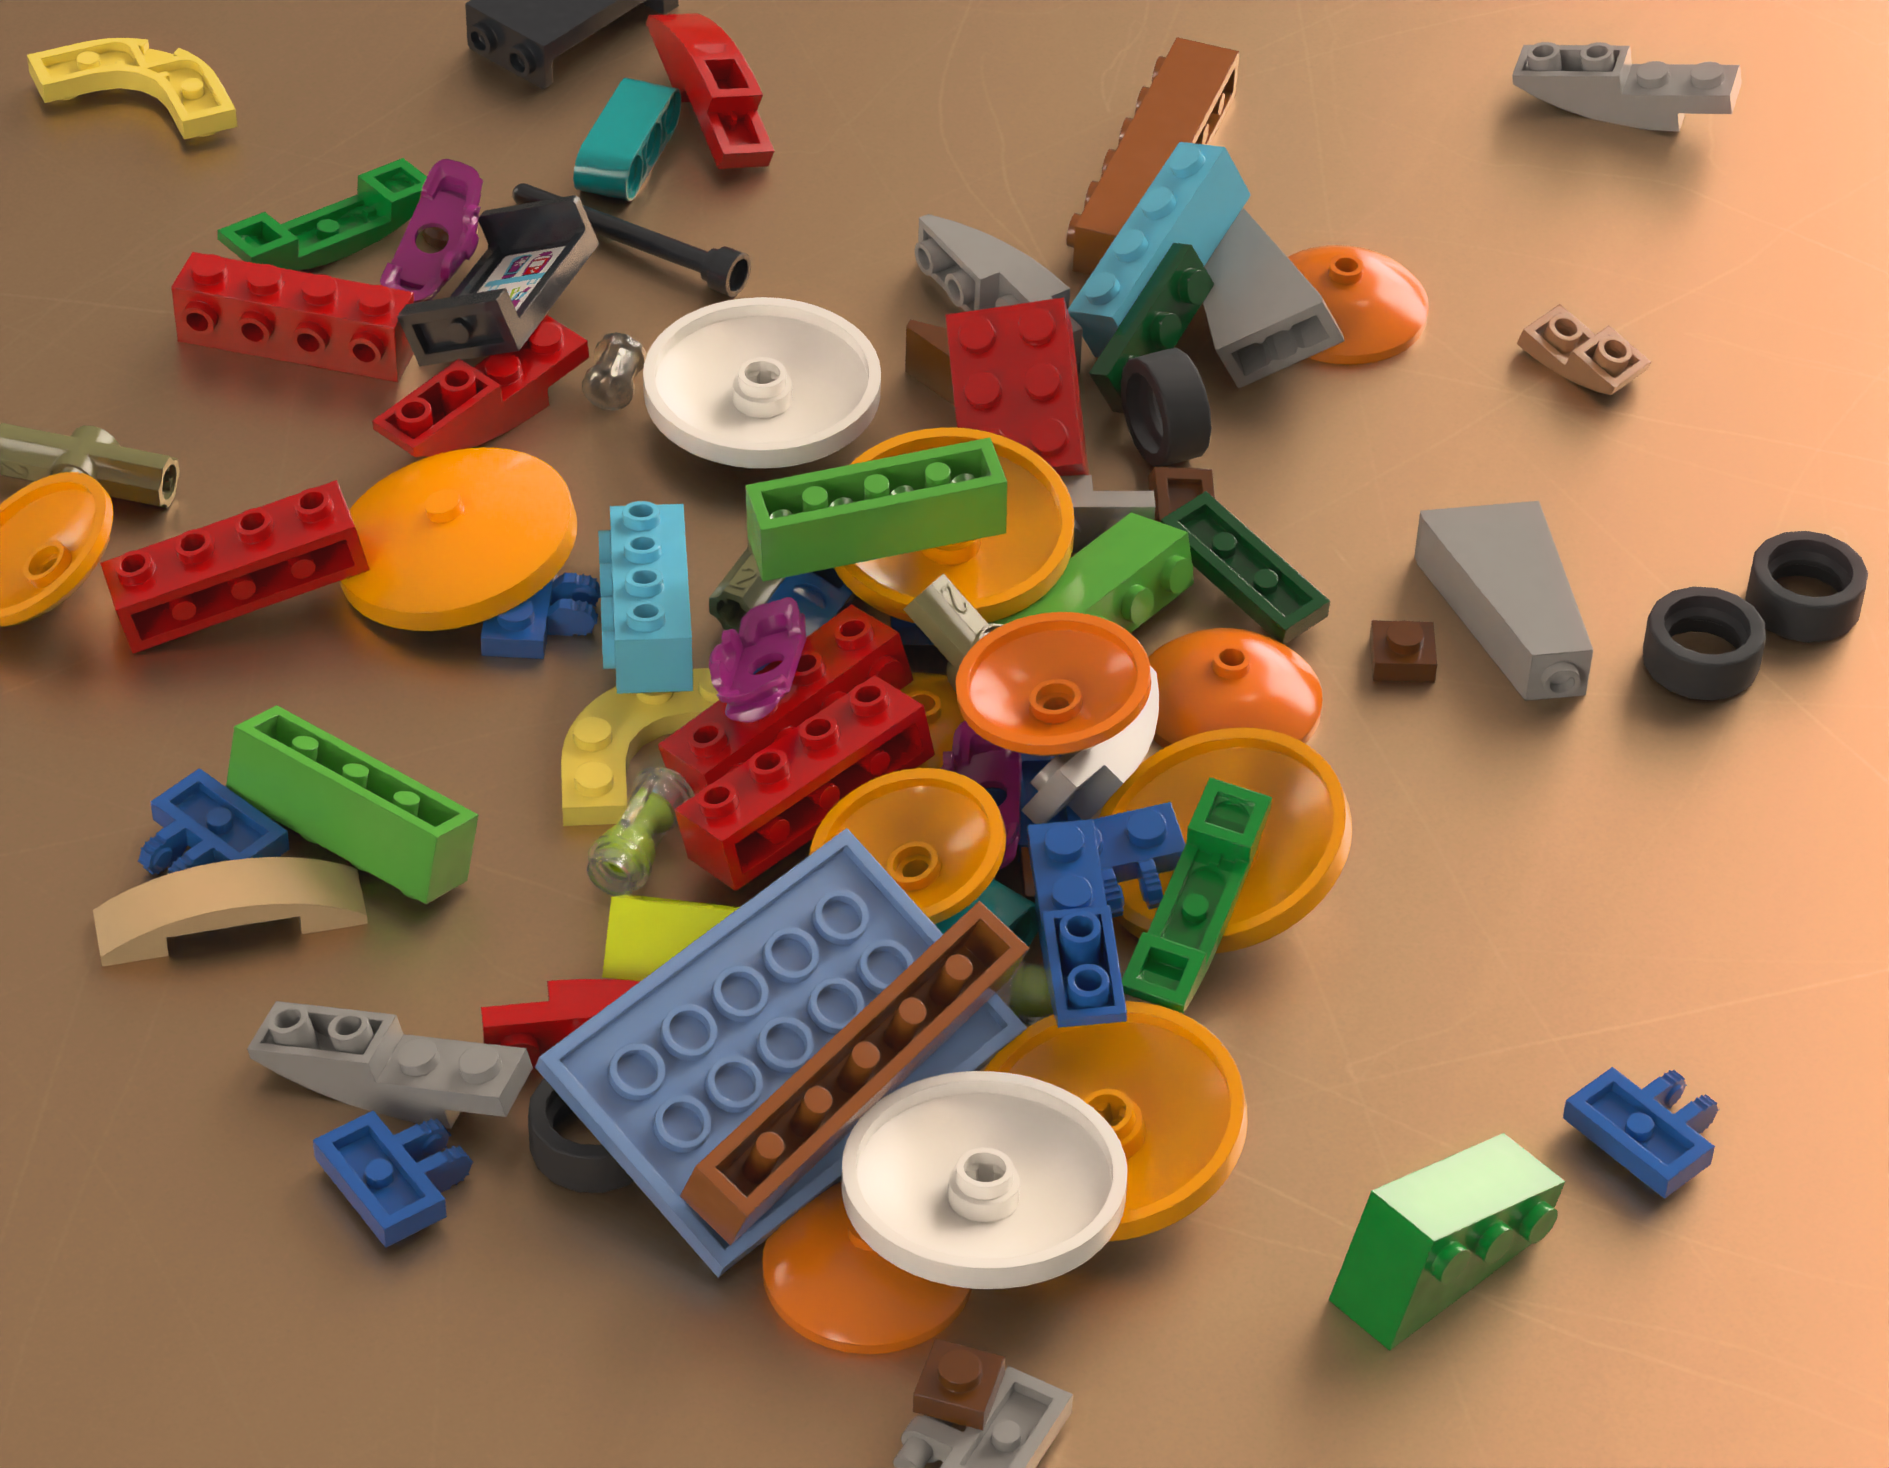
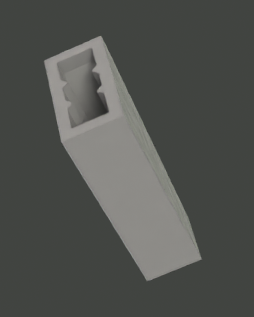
(1262, 306)
(1510, 592)

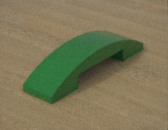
(382, 205)
(1199, 897)

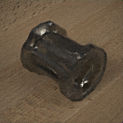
(610, 380)

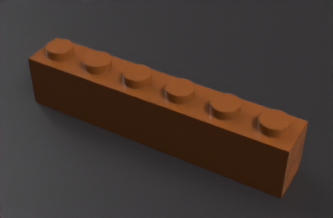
(1183, 104)
(853, 1073)

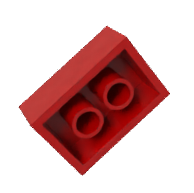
(1020, 379)

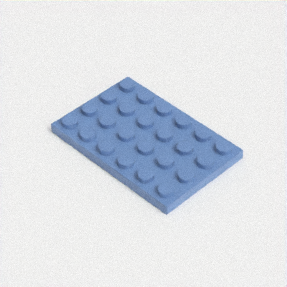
(738, 1016)

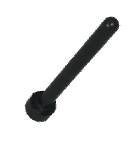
(722, 268)

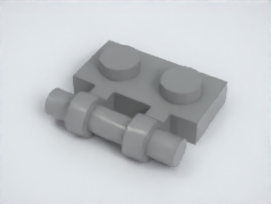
(1016, 1434)

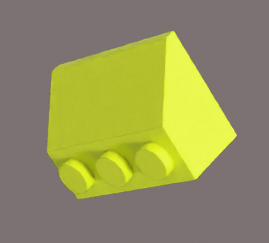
(652, 930)

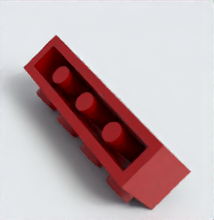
(279, 309)
(234, 566)
(831, 664)
(790, 786)

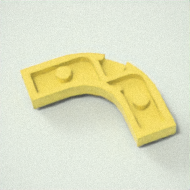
(178, 80)
(610, 735)

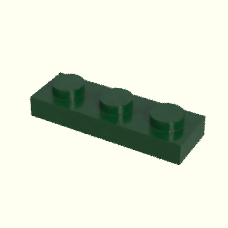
(1154, 319)
(1248, 570)

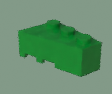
(1442, 1235)

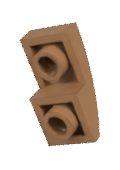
(1573, 351)

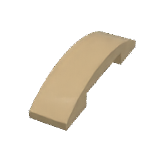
(226, 896)

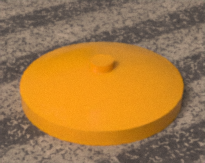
(460, 538)
(992, 572)
(1301, 840)
(1162, 1091)

